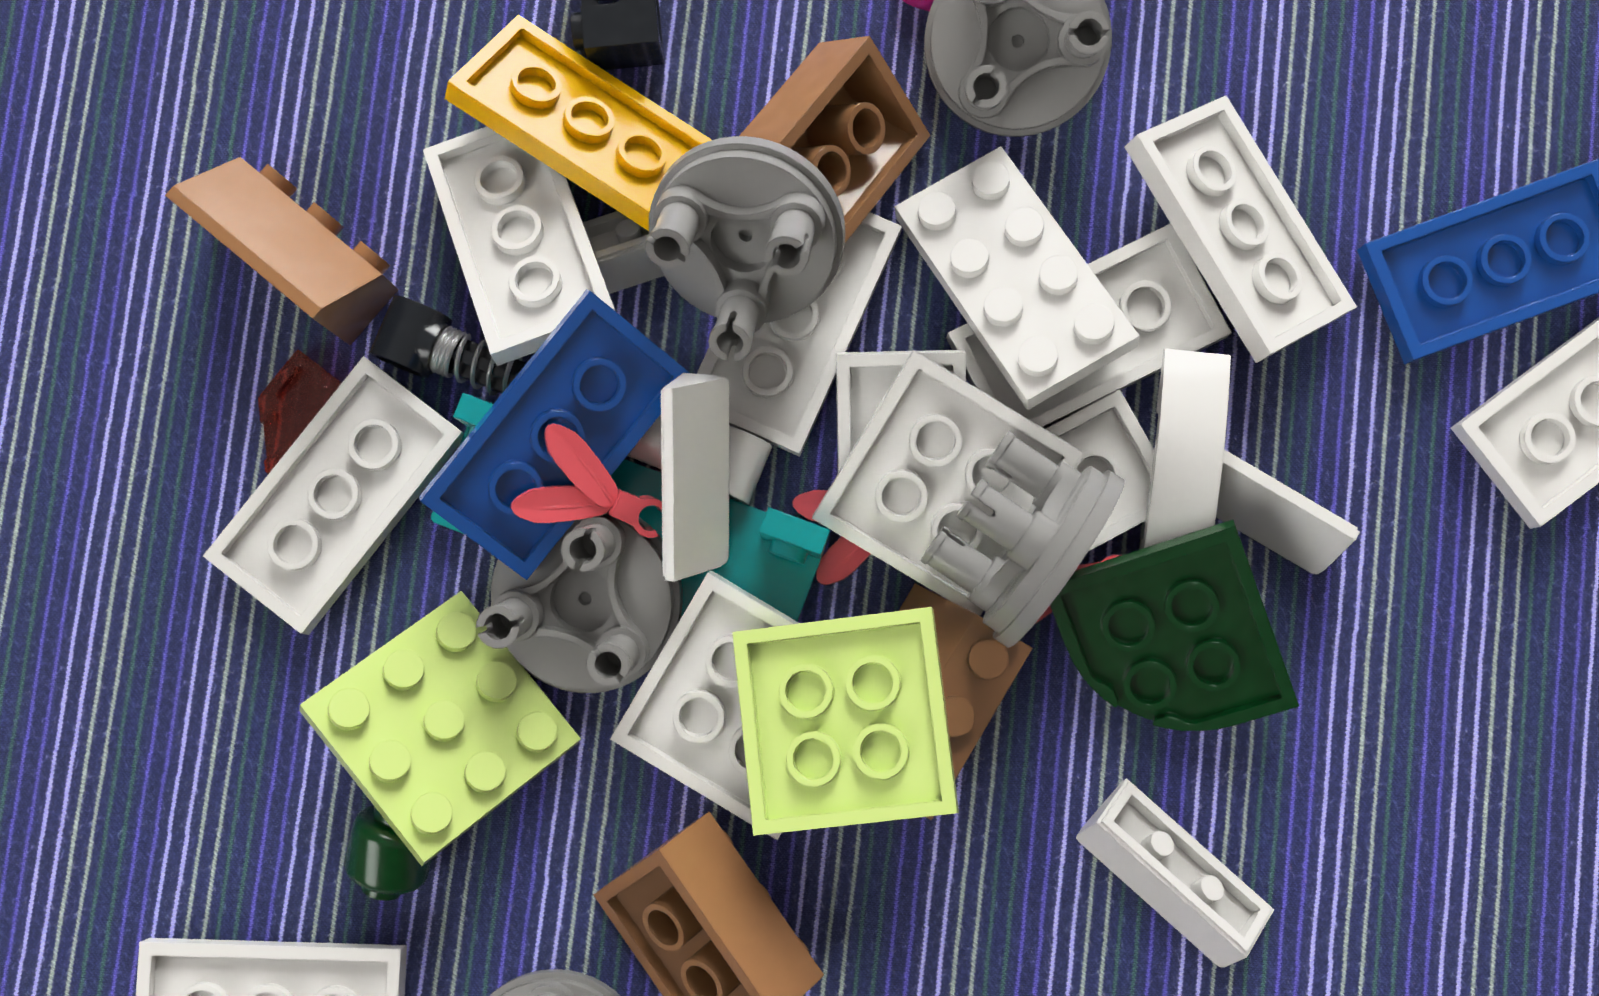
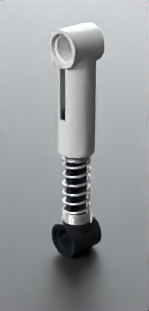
(425, 343)

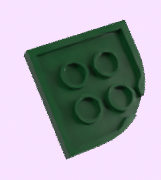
(1177, 633)

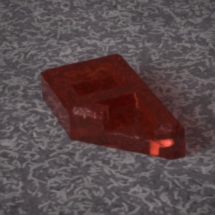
(292, 403)

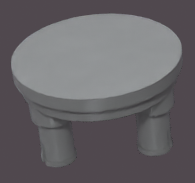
(1017, 62)
(745, 235)
(1040, 545)
(589, 610)

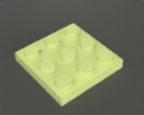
(844, 722)
(439, 727)

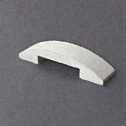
(1187, 444)

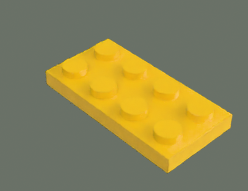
(572, 116)

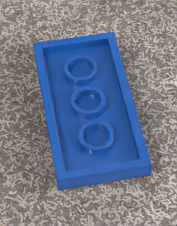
(1489, 263)
(587, 376)

